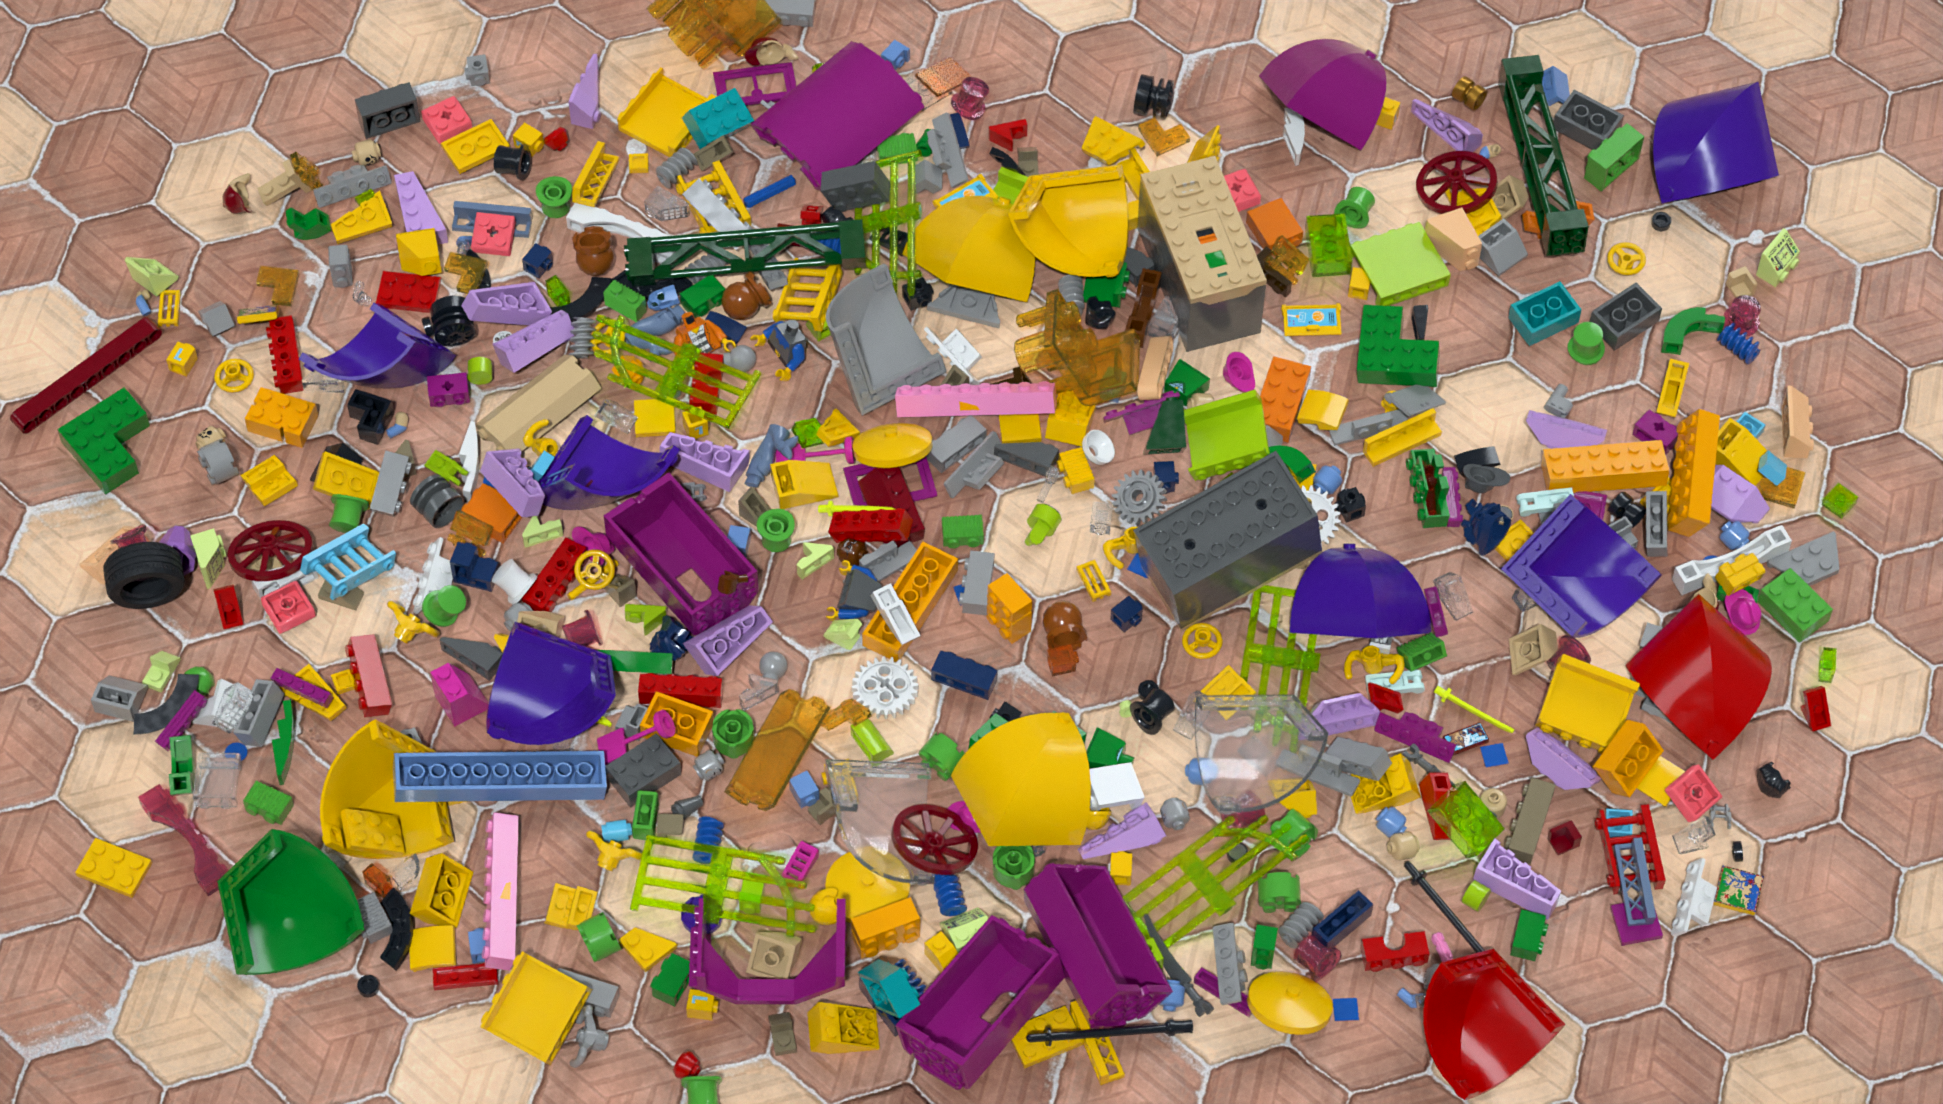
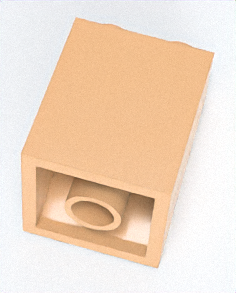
(1455, 239)

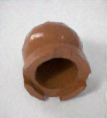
(593, 250)
(743, 298)
(1063, 625)

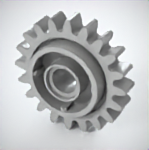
(1131, 488)

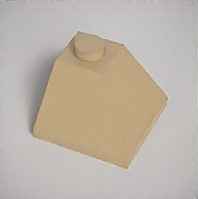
(1510, 196)
(543, 621)
(1532, 648)
(773, 955)

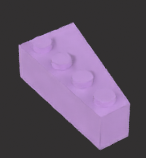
(533, 341)
(707, 461)

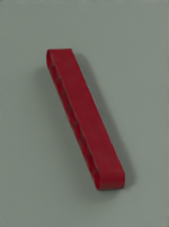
(85, 375)

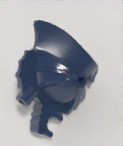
(1484, 526)
(670, 638)

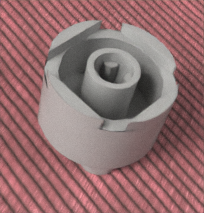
(217, 461)

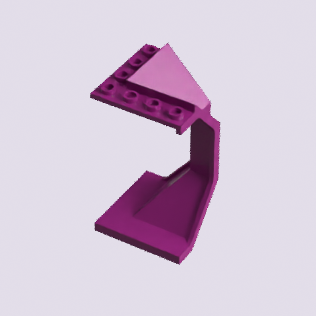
(820, 976)

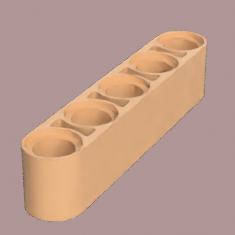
(1155, 368)

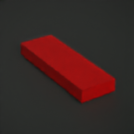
(464, 976)

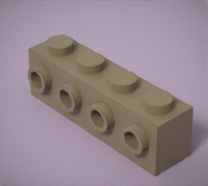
(1531, 819)

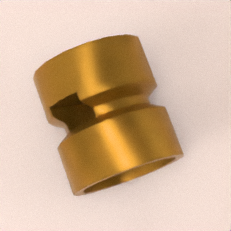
(1467, 92)

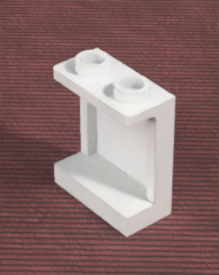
(1115, 787)

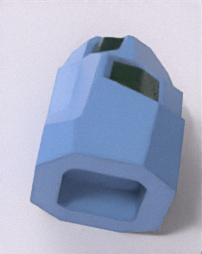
(663, 298)

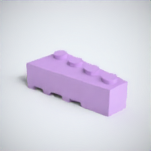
(416, 207)
(507, 304)
(513, 480)
(726, 640)
(1516, 881)

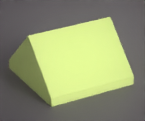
(150, 274)

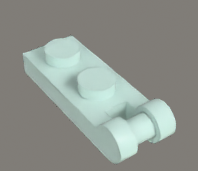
(1542, 500)
(1401, 685)

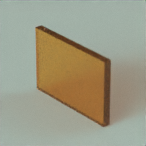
(942, 76)

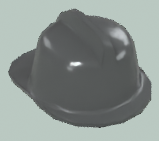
(1484, 478)

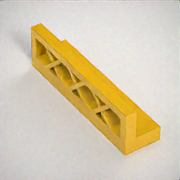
(1132, 170)
(588, 176)
(1401, 438)
(1091, 1046)

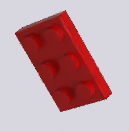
(408, 291)

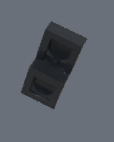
(1006, 160)
(1482, 456)

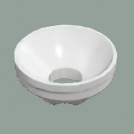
(1101, 445)

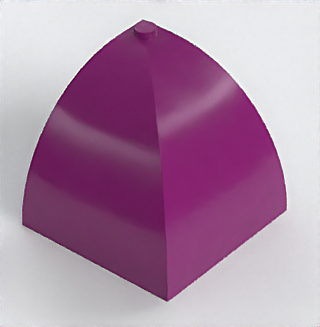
(1331, 86)

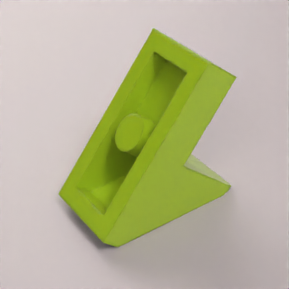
(649, 614)

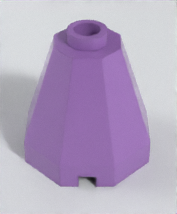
(179, 539)

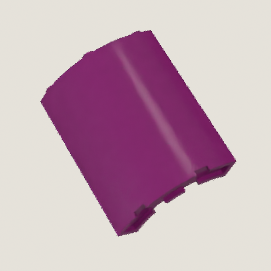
(839, 112)

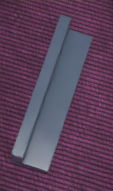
(468, 211)
(1643, 883)

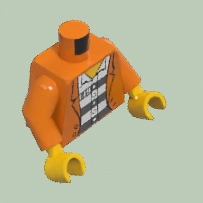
(701, 333)

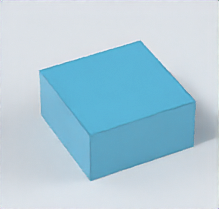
(1752, 424)
(541, 465)
(1772, 468)
(1618, 831)

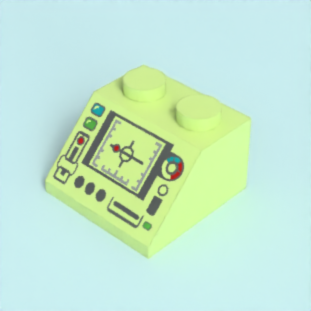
(1778, 259)
(209, 555)
(963, 927)

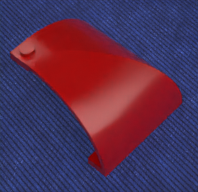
(1703, 675)
(1483, 1022)

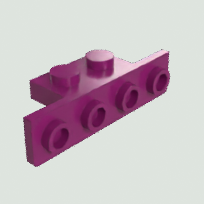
(1139, 417)
(1416, 730)

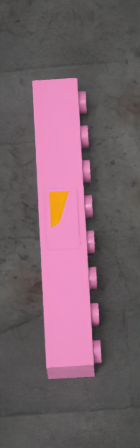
(976, 399)
(501, 891)

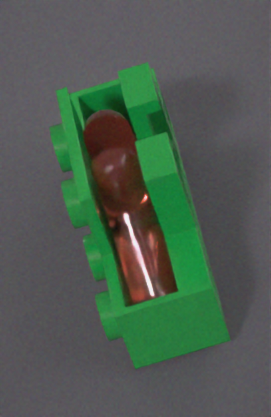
(1429, 487)

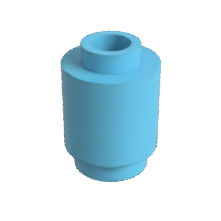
(616, 831)

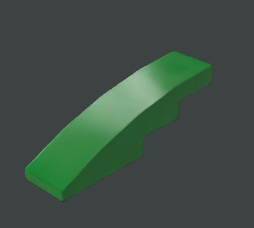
(641, 661)
(284, 745)

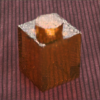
(1062, 660)

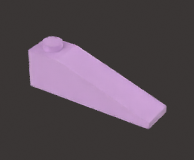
(585, 97)
(1453, 130)
(1137, 830)

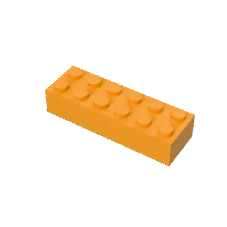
(1606, 466)
(1693, 473)
(920, 590)

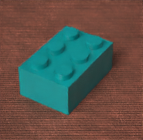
(717, 117)
(1544, 313)
(889, 988)

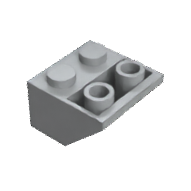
(1501, 247)
(118, 697)

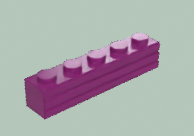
(1453, 497)
(1436, 611)
(302, 688)
(182, 719)
(1210, 983)

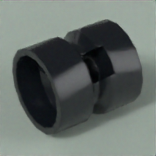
(1624, 506)

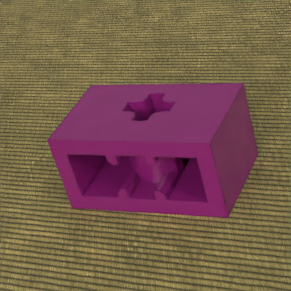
(448, 389)
(1654, 427)

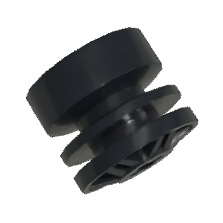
(1153, 96)
(450, 321)

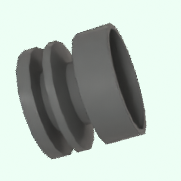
(436, 500)

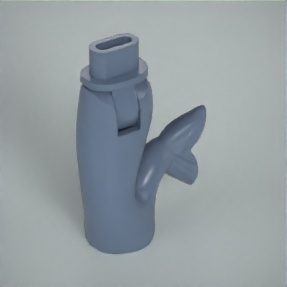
(656, 325)
(760, 463)

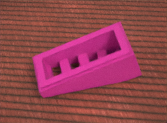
(811, 856)

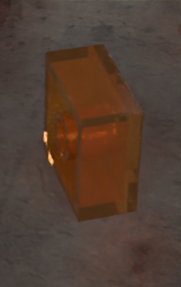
(377, 880)

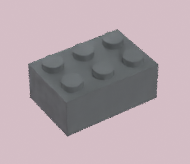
(387, 110)
(1586, 120)
(855, 186)
(1626, 315)
(643, 769)

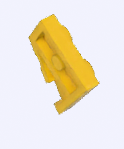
(646, 947)

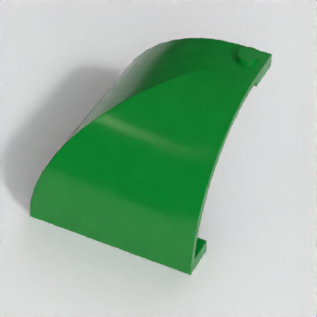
(286, 906)

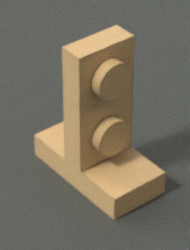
(282, 184)

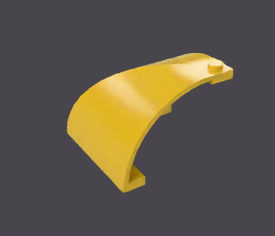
(1075, 220)
(975, 247)
(364, 782)
(1028, 782)

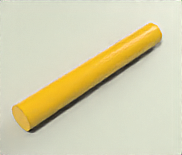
(580, 589)

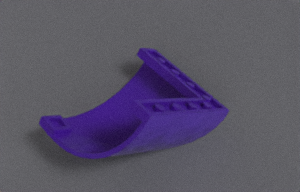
(1712, 143)
(384, 355)
(612, 466)
(1580, 570)
(1359, 595)
(547, 688)

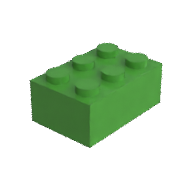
(1613, 156)
(1794, 605)

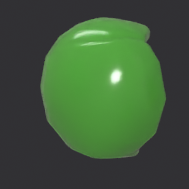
(205, 679)

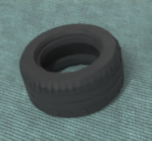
(143, 575)

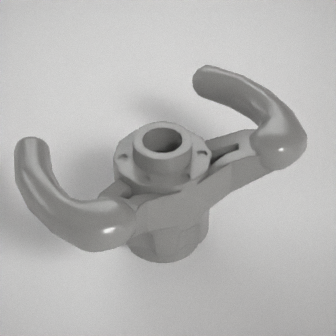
(589, 1037)

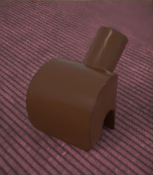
(728, 582)

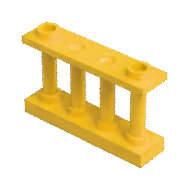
(725, 189)
(826, 289)

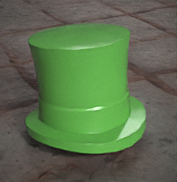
(555, 196)
(1356, 207)
(1587, 344)
(347, 512)
(776, 529)
(443, 605)
(701, 1089)

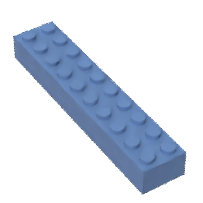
(499, 776)

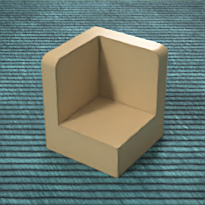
(1741, 282)

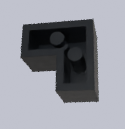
(373, 415)

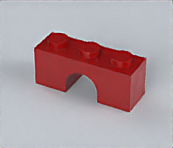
(702, 386)
(1378, 956)

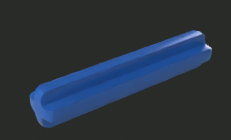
(769, 191)

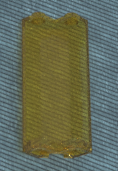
(777, 750)

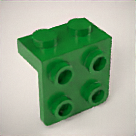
(1108, 288)

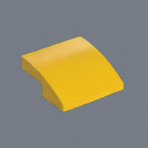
(1322, 409)
(269, 480)
(1228, 683)
(1658, 779)
(570, 906)
(432, 947)

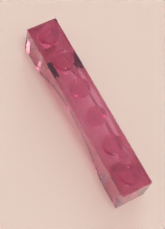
(161, 809)

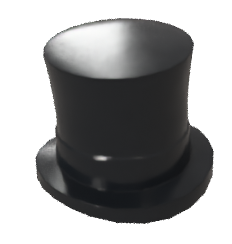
(513, 161)
(1152, 710)

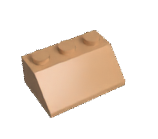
(1796, 424)
(94, 563)

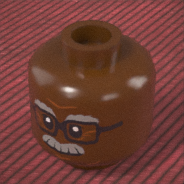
(851, 550)

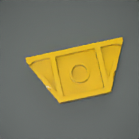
(1108, 142)
(1482, 218)

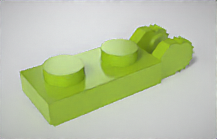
(445, 466)

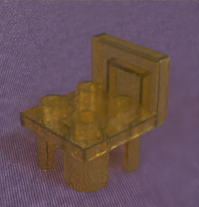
(731, 23)
(1088, 366)

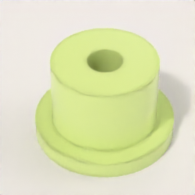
(1125, 709)

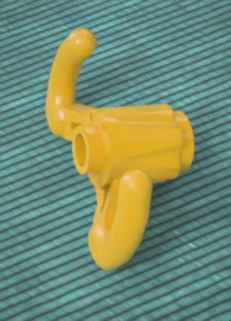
(540, 444)
(1125, 542)
(409, 625)
(1374, 662)
(611, 852)

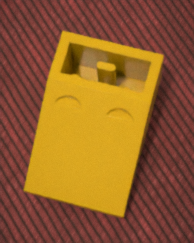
(1207, 146)
(1070, 420)
(1739, 451)
(802, 482)
(1392, 790)
(842, 1029)

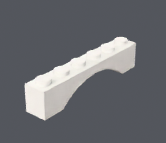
(586, 216)
(1765, 547)

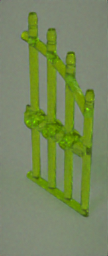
(892, 218)
(675, 374)
(1277, 656)
(1203, 879)
(716, 884)

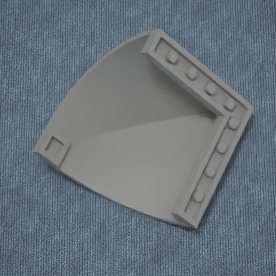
(877, 341)

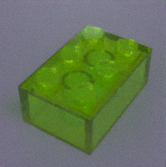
(1328, 245)
(1466, 819)

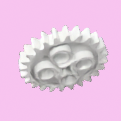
(1321, 503)
(885, 687)

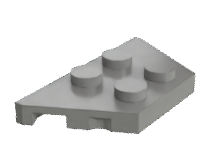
(967, 305)
(1811, 561)

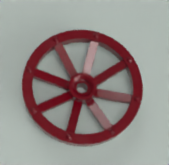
(1456, 180)
(269, 546)
(933, 842)

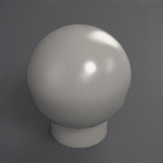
(741, 358)
(773, 665)

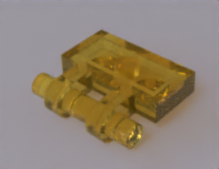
(307, 171)
(1290, 256)
(471, 528)

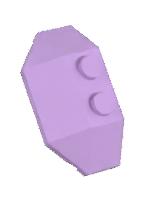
(1562, 432)
(1736, 497)
(1346, 713)
(1559, 762)

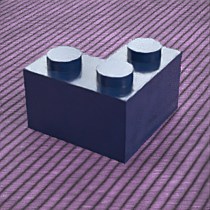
(471, 569)

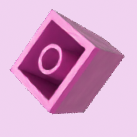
(457, 693)

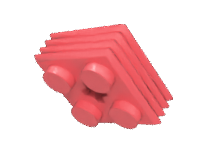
(446, 119)
(1242, 189)
(501, 242)
(291, 596)
(1702, 800)

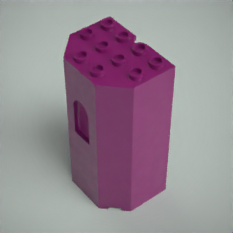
(668, 535)
(1097, 943)
(948, 1025)

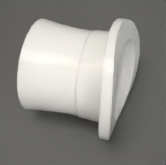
(513, 580)

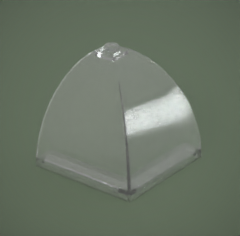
(1255, 749)
(867, 802)

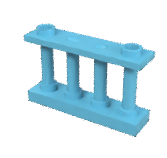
(341, 546)

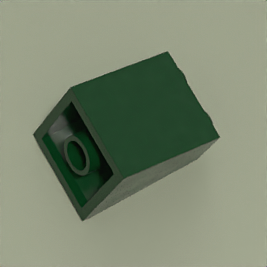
(1168, 429)

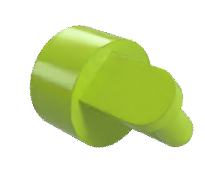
(1043, 522)

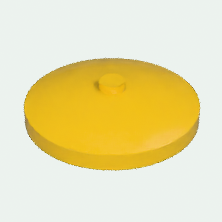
(892, 445)
(862, 888)
(1289, 1003)

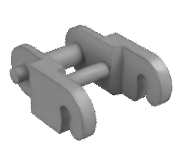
(695, 487)
(1727, 816)

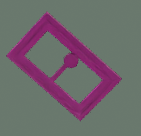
(757, 94)
(858, 470)

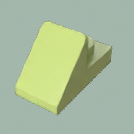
(537, 533)
(816, 557)
(844, 632)
(161, 670)

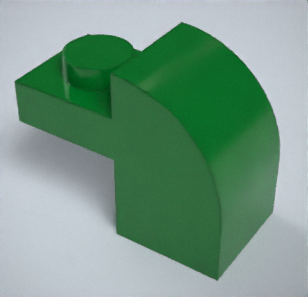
(308, 226)

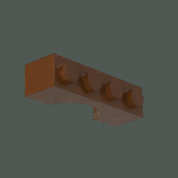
(1144, 304)

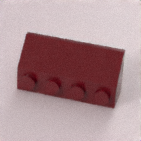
(888, 489)

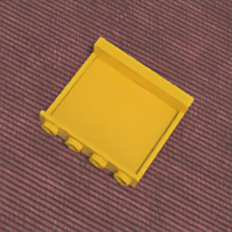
(657, 114)
(1585, 703)
(535, 1007)

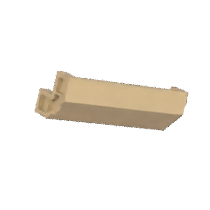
(547, 396)

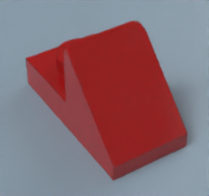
(1004, 133)
(811, 214)
(228, 606)
(1385, 698)
(1816, 708)

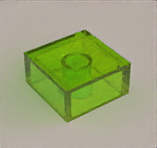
(557, 291)
(806, 432)
(1840, 500)
(1827, 664)

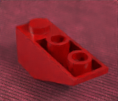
(1432, 789)

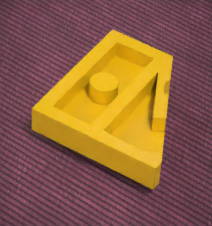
(836, 429)

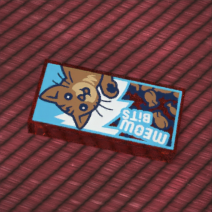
(1467, 738)

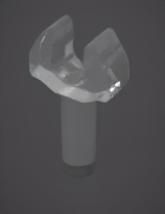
(1051, 477)

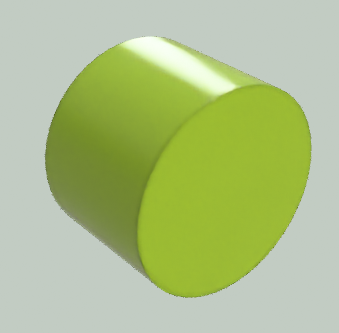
(479, 370)
(1476, 895)

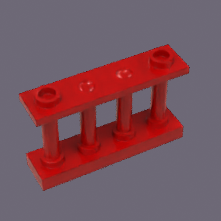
(1648, 835)

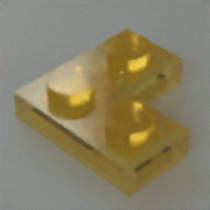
(1161, 140)
(469, 268)
(282, 280)
(1786, 492)
(848, 711)

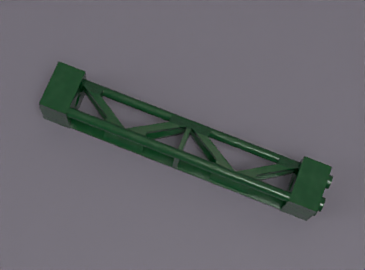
(1560, 230)
(641, 250)

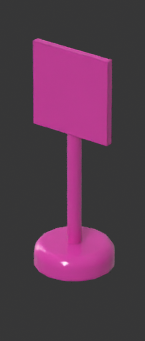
(800, 453)
(615, 743)

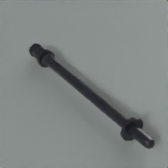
(1419, 878)
(1170, 1028)

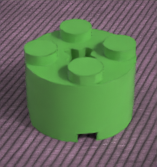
(732, 733)
(941, 755)
(1300, 826)
(1013, 865)
(1279, 892)
(598, 937)

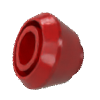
(557, 139)
(687, 1065)

